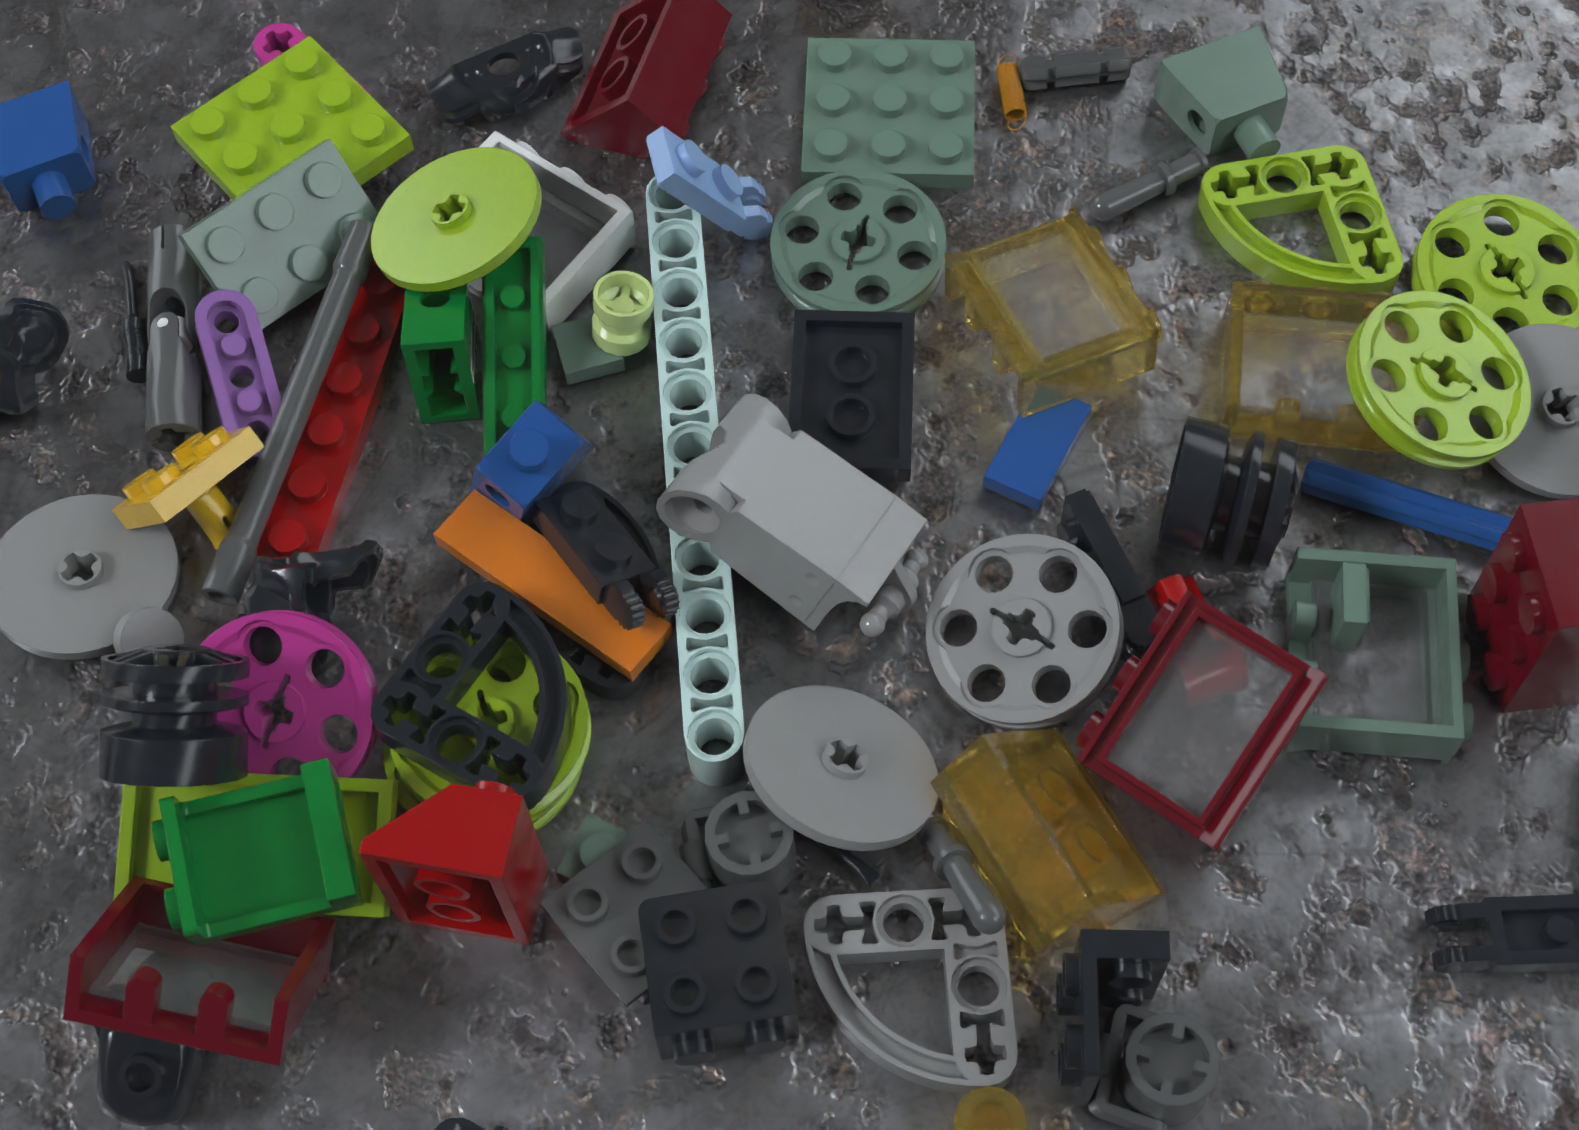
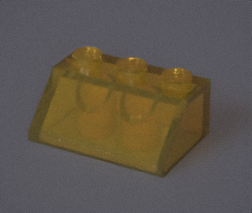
(1044, 836)

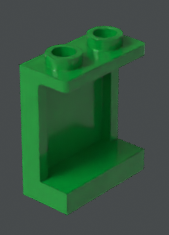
(258, 856)

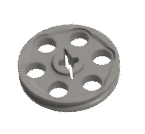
(1028, 660)

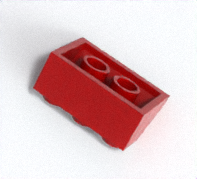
(462, 863)

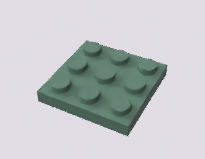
(890, 109)

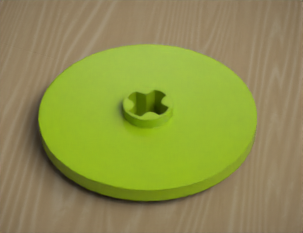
(456, 219)

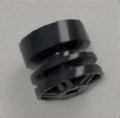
(1228, 493)
(174, 717)

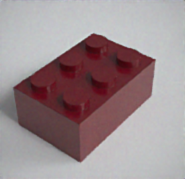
(1530, 609)

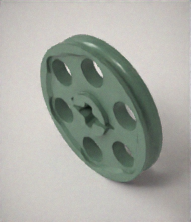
(842, 229)

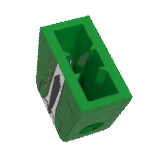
(430, 327)

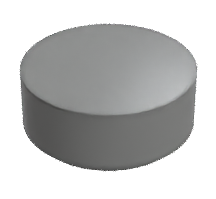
(146, 627)

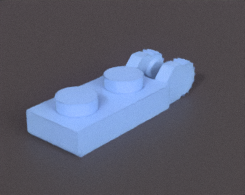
(709, 187)

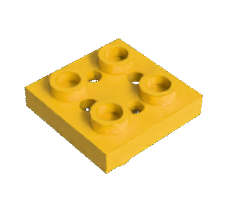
(190, 483)

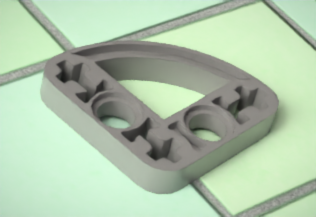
(960, 957)

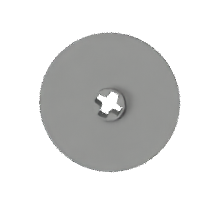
(1547, 449)
(71, 617)
(840, 768)

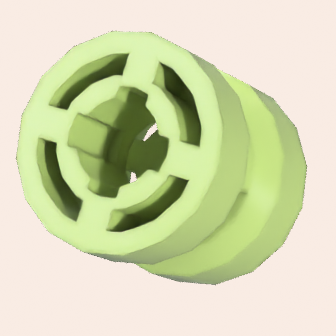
(622, 313)

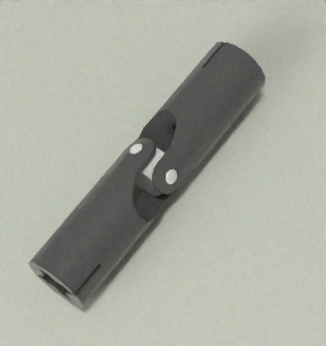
(172, 364)

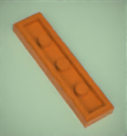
(531, 569)

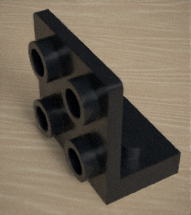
(1108, 966)

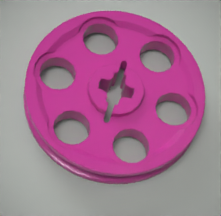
(305, 696)

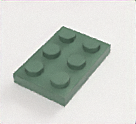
(281, 233)

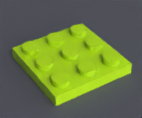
(284, 114)

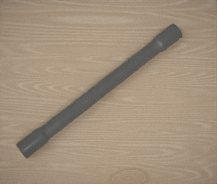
(239, 548)

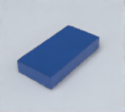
(1036, 452)

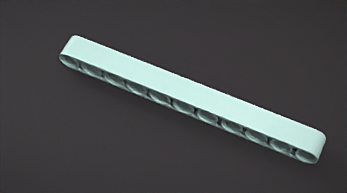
(673, 233)

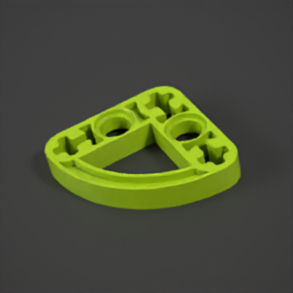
(1331, 196)

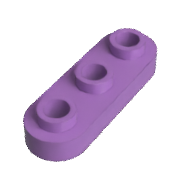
(234, 355)

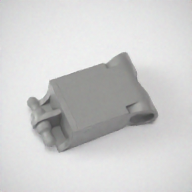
(797, 519)

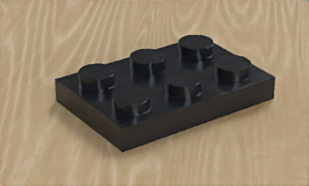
(856, 387)

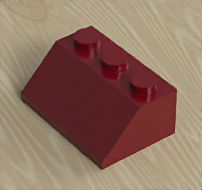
(647, 74)

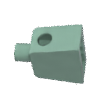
(1226, 94)

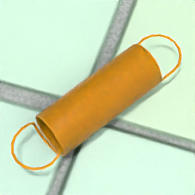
(1011, 91)

